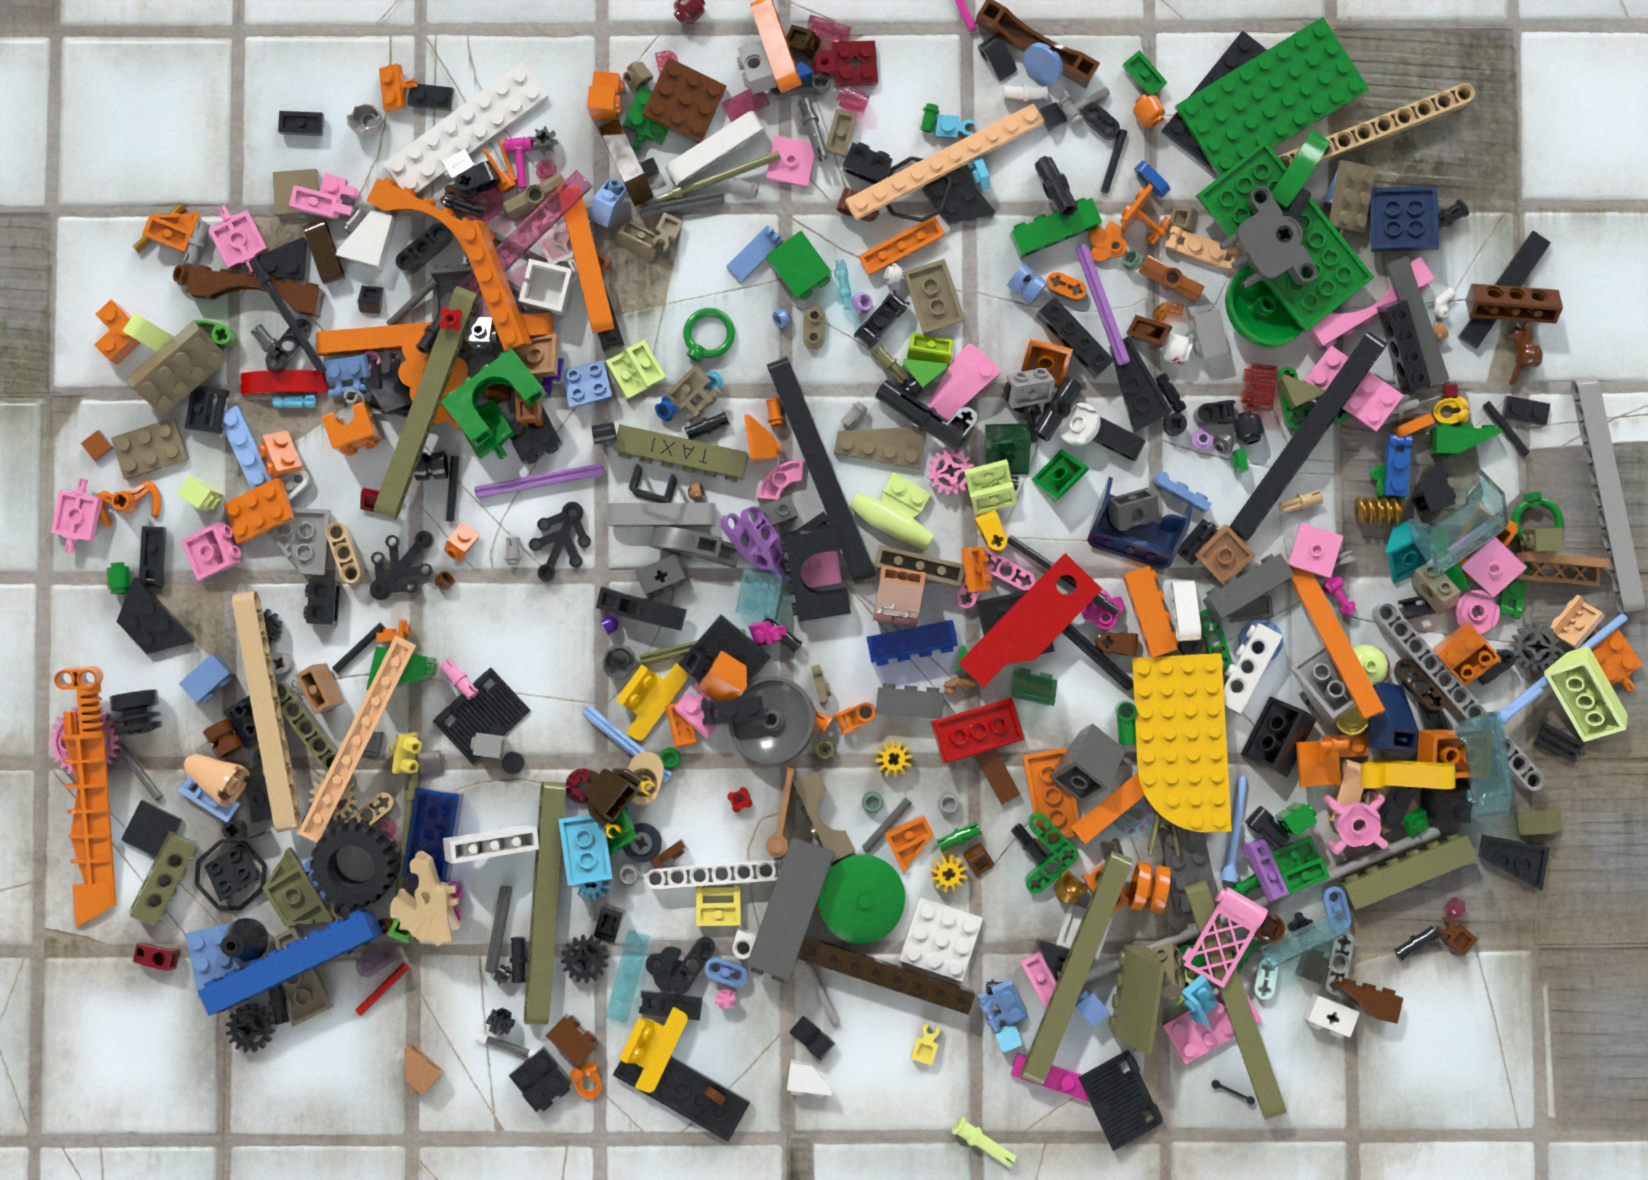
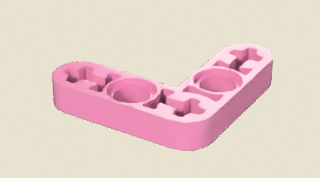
(1017, 584)

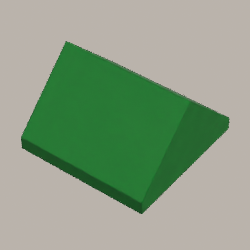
(1059, 475)

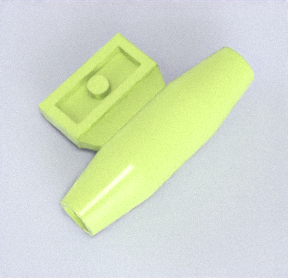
(896, 511)

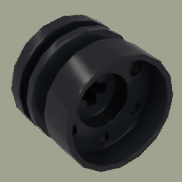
(136, 711)

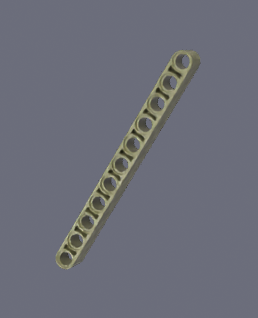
(424, 408)
(544, 904)
(1076, 967)
(1237, 1007)

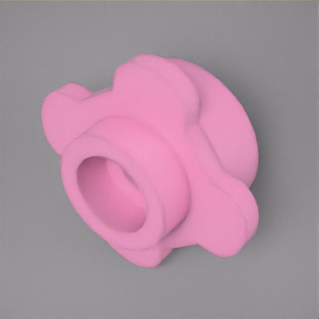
(725, 999)

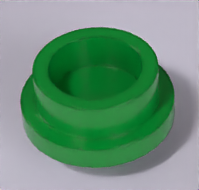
(670, 757)

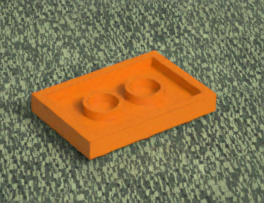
(259, 511)

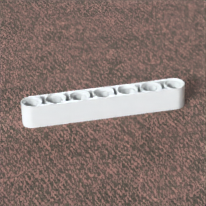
(710, 870)

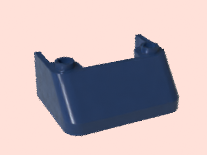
(1148, 544)

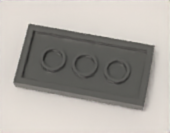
(1187, 869)

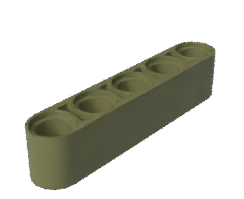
(298, 722)

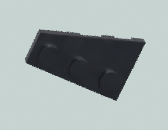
(1517, 858)

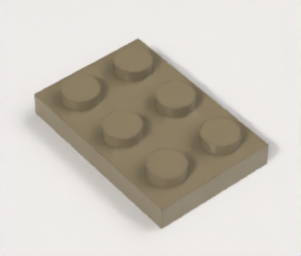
(1352, 196)
(933, 296)
(149, 448)

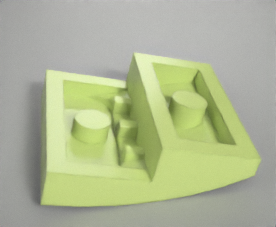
(635, 370)
(990, 487)

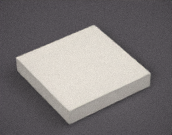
(1070, 927)

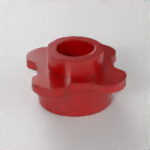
(455, 324)
(742, 793)

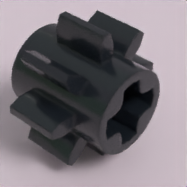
(500, 1021)

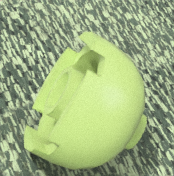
(1373, 662)

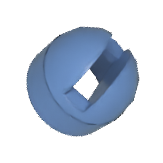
(781, 317)

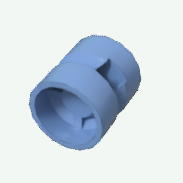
(1034, 287)

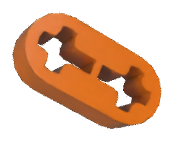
(1064, 291)
(1414, 425)

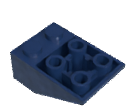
(1396, 726)

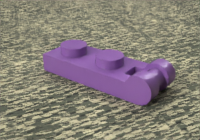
(1265, 869)

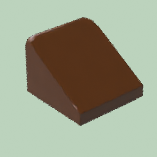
(498, 392)
(978, 859)

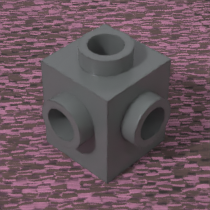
(482, 334)

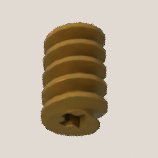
(1378, 510)

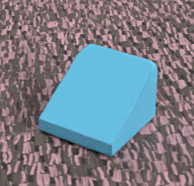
(1008, 1038)

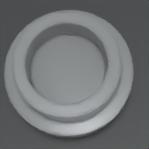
(948, 803)
(628, 874)

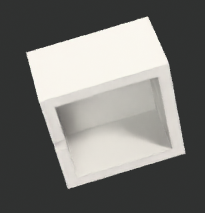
(548, 288)

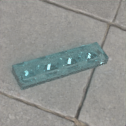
(1305, 939)
(627, 976)

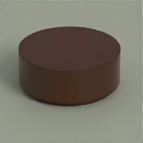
(715, 1095)

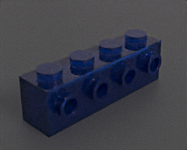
(912, 641)

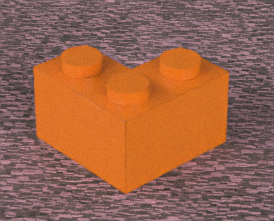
(605, 96)
(115, 343)

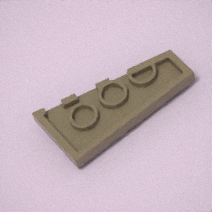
(887, 445)
(305, 992)

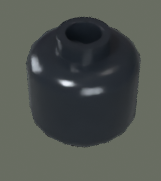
(1249, 428)

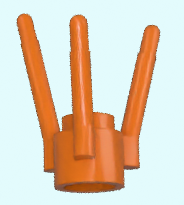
(507, 181)

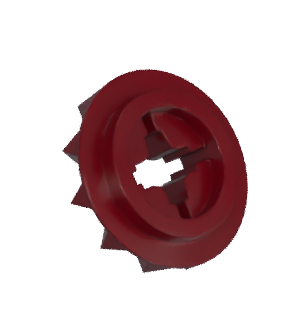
(574, 779)

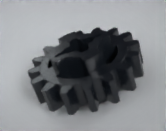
(594, 958)
(253, 1019)

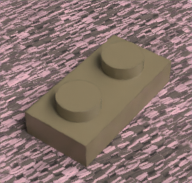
(841, 133)

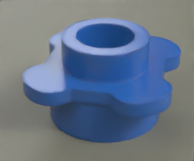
(661, 409)

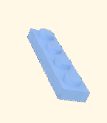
(245, 447)

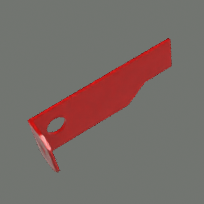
(1031, 622)

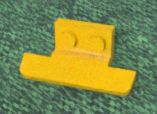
(648, 695)
(652, 1046)

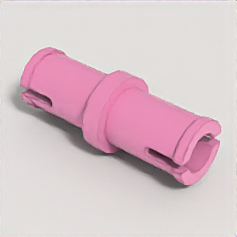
(459, 679)

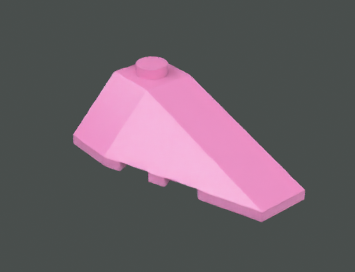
(963, 381)

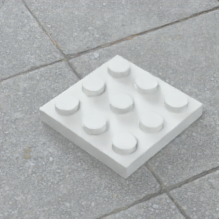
(940, 939)

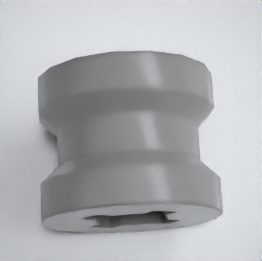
(285, 665)

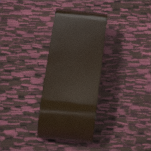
(324, 251)

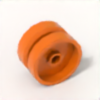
(1149, 887)

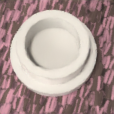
(892, 274)

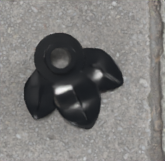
(669, 964)

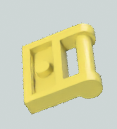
(718, 913)

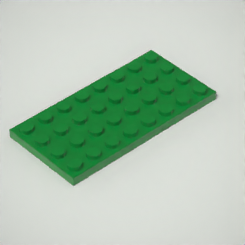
(1272, 96)
(1338, 266)

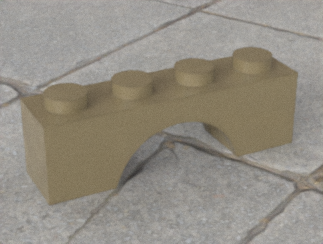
(810, 790)

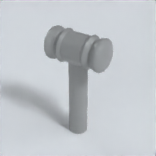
(1072, 109)

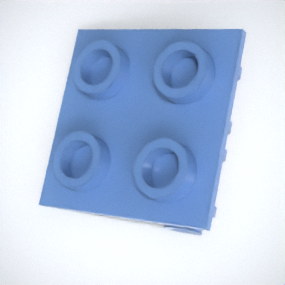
(586, 384)

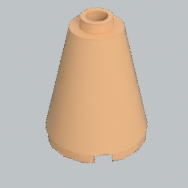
(218, 778)

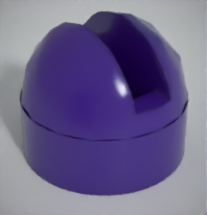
(610, 624)

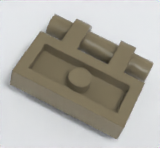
(688, 387)

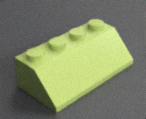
(1586, 694)

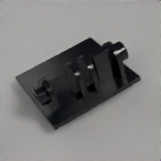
(231, 872)

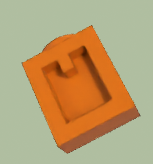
(389, 634)

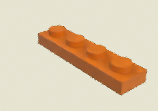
(901, 246)

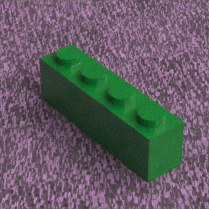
(1054, 228)

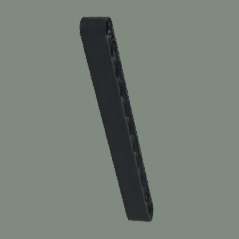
(1307, 436)
(820, 469)

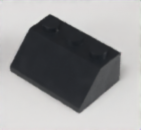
(1276, 734)

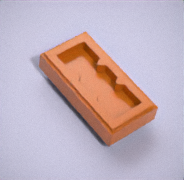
(681, 731)

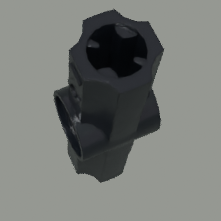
(1056, 186)
(1063, 399)

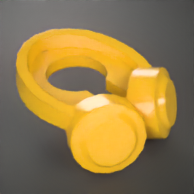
(1459, 402)

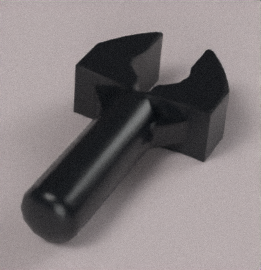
(1030, 417)

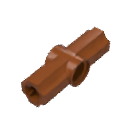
(1184, 285)

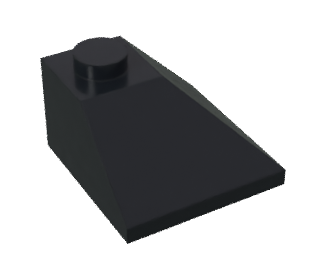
(1448, 803)

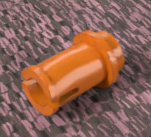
(774, 410)

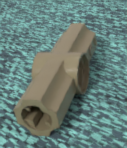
(523, 204)

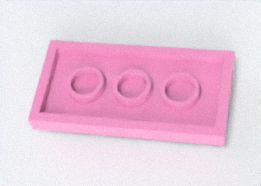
(1372, 399)
(1195, 1039)

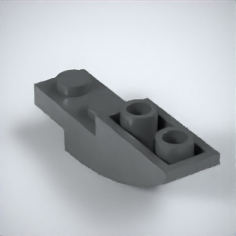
(694, 544)

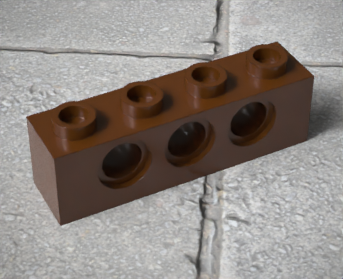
(1514, 303)

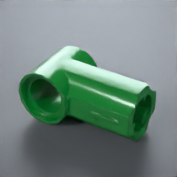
(1126, 725)

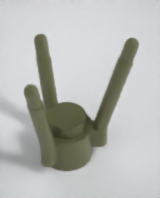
(1161, 823)

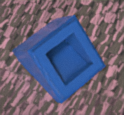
(804, 72)

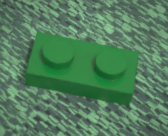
(1144, 74)

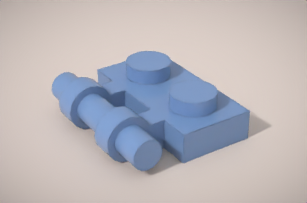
(345, 369)
(1009, 1003)

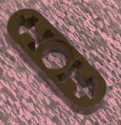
(1418, 695)

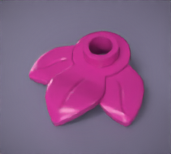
(1094, 613)

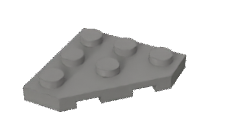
(305, 540)

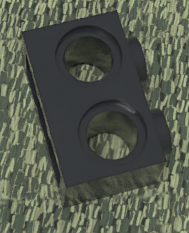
(864, 169)
(328, 602)

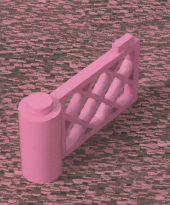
(1235, 908)

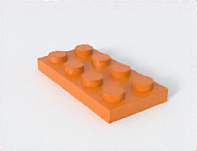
(1047, 795)

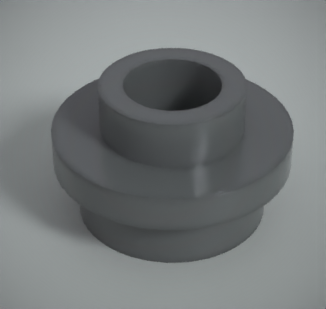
(1223, 443)

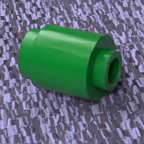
(118, 578)

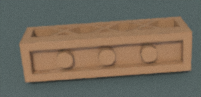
(1562, 560)

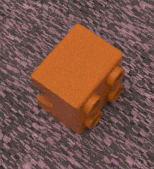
(359, 433)

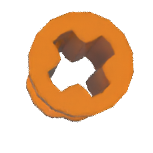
(822, 721)

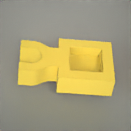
(925, 1048)

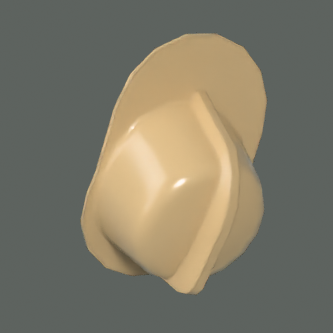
(651, 769)

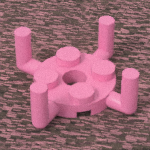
(1348, 815)

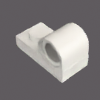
(743, 936)

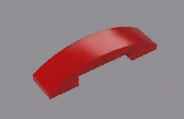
(284, 382)

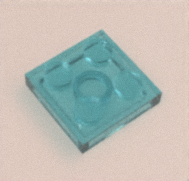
(760, 594)

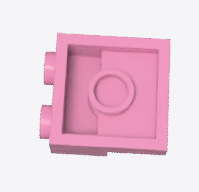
(211, 550)

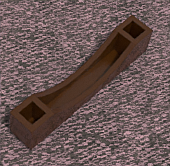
(1001, 21)
(211, 285)

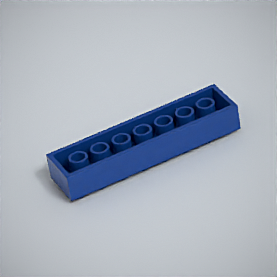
(289, 963)

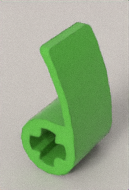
(217, 332)

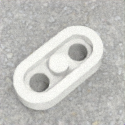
(292, 487)

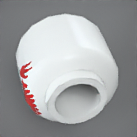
(1177, 349)

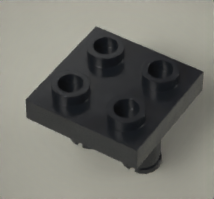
(243, 721)

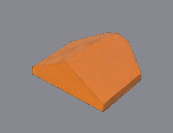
(725, 678)

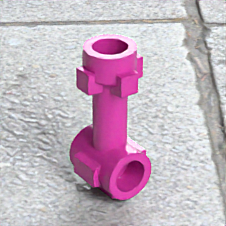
(1333, 586)

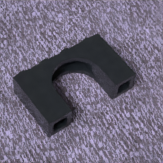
(811, 603)

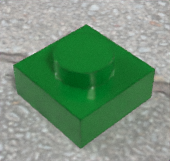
(1239, 460)
(1416, 822)

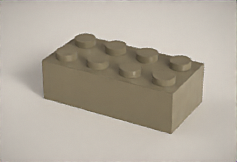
(177, 368)

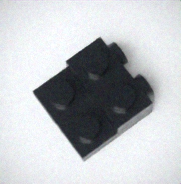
(535, 440)
(541, 1080)

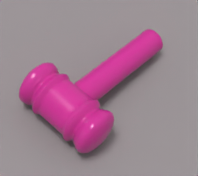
(519, 145)

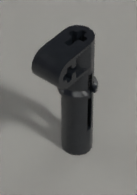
(927, 418)

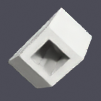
(806, 1078)

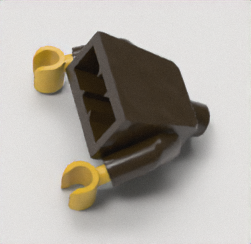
(611, 793)

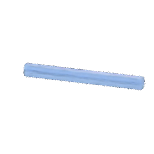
(617, 735)

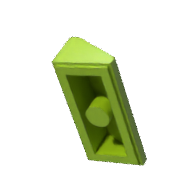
(930, 349)

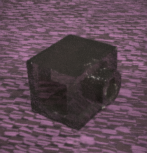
(1313, 966)

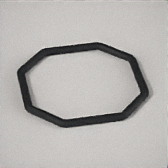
(918, 219)
(205, 893)

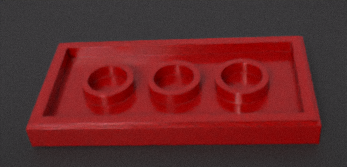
(977, 730)

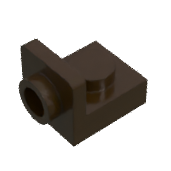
(803, 40)

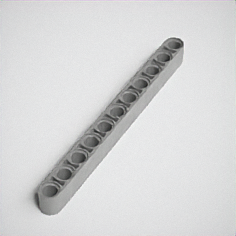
(1607, 495)
(1453, 684)

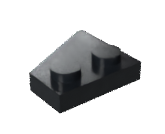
(286, 261)

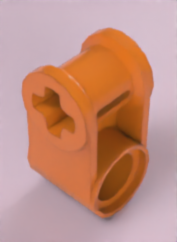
(853, 718)

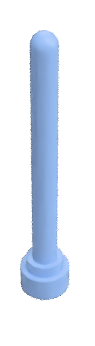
(1230, 872)

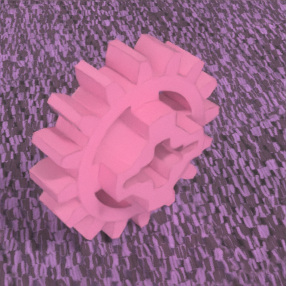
(947, 462)

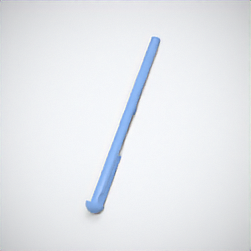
(1537, 688)

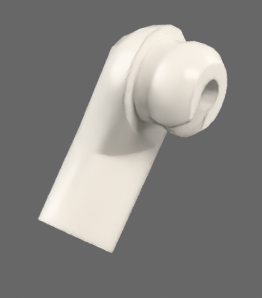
(1441, 301)

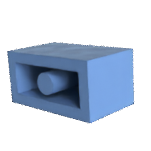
(207, 679)

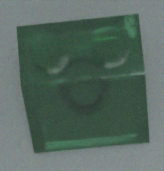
(1008, 443)
(1032, 687)

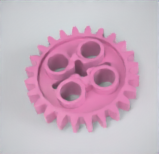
(110, 740)

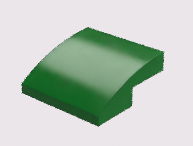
(1300, 864)

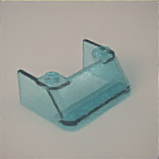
(1465, 528)
(1488, 764)

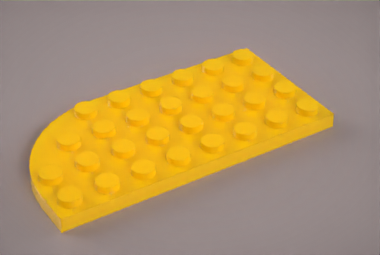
(1183, 739)

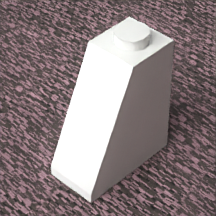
(369, 241)

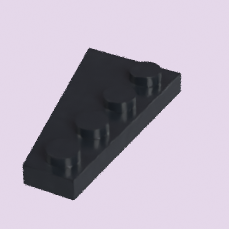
(1139, 390)

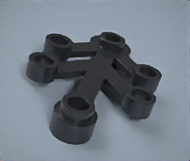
(561, 538)
(399, 568)

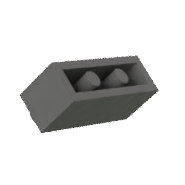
(909, 701)

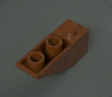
(1375, 1003)

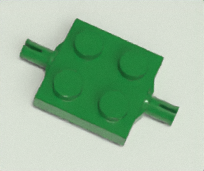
(642, 127)
(499, 425)

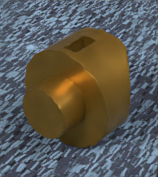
(1069, 888)

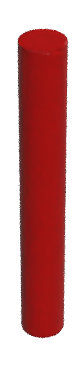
(370, 1000)

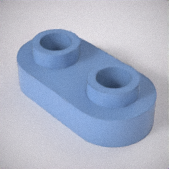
(1339, 903)
(725, 974)

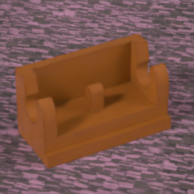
(528, 414)

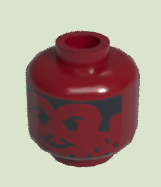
(688, 10)

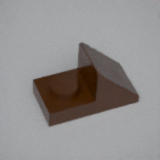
(1149, 331)

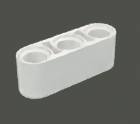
(1185, 610)

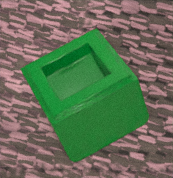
(961, 653)

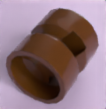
(223, 738)
(1271, 929)

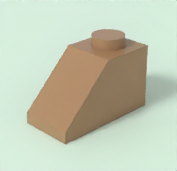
(420, 1070)

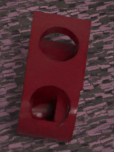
(156, 956)

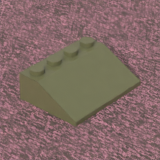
(1137, 997)

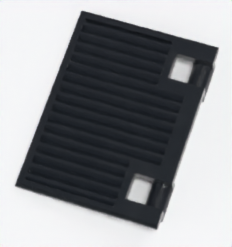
(488, 713)
(1120, 1100)

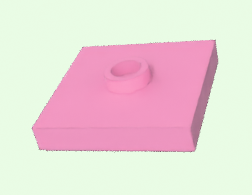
(795, 162)
(1315, 550)
(1494, 566)
(821, 570)

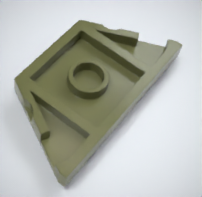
(294, 894)

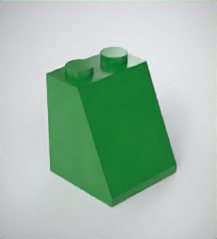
(418, 669)

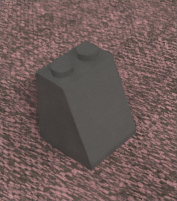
(1088, 764)

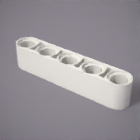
(715, 148)

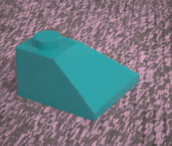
(1402, 553)

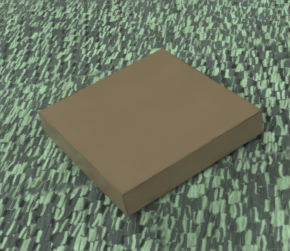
(283, 187)

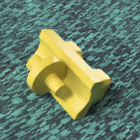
(404, 753)

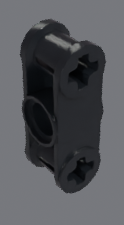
(871, 331)

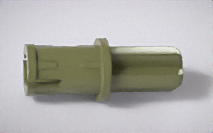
(890, 365)

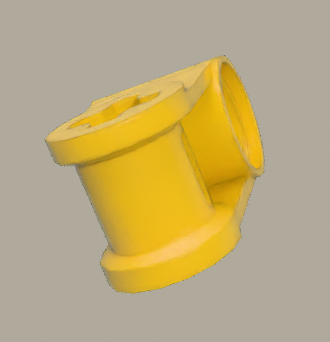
(990, 528)

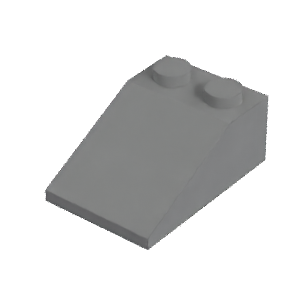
(1323, 685)

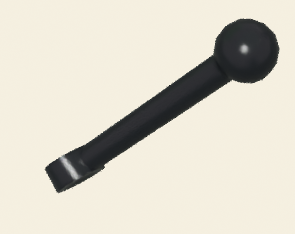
(1216, 1084)

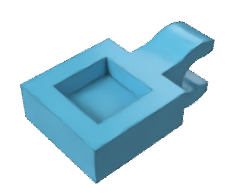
(980, 173)

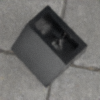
(1433, 490)

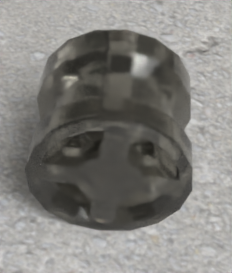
(1113, 845)

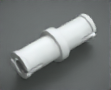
(1025, 92)

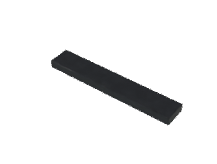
(1513, 275)

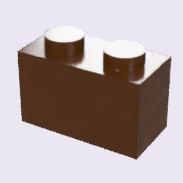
(572, 1039)

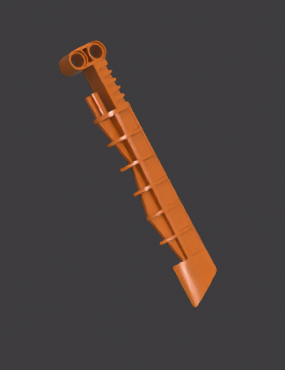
(91, 814)

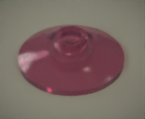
(494, 203)

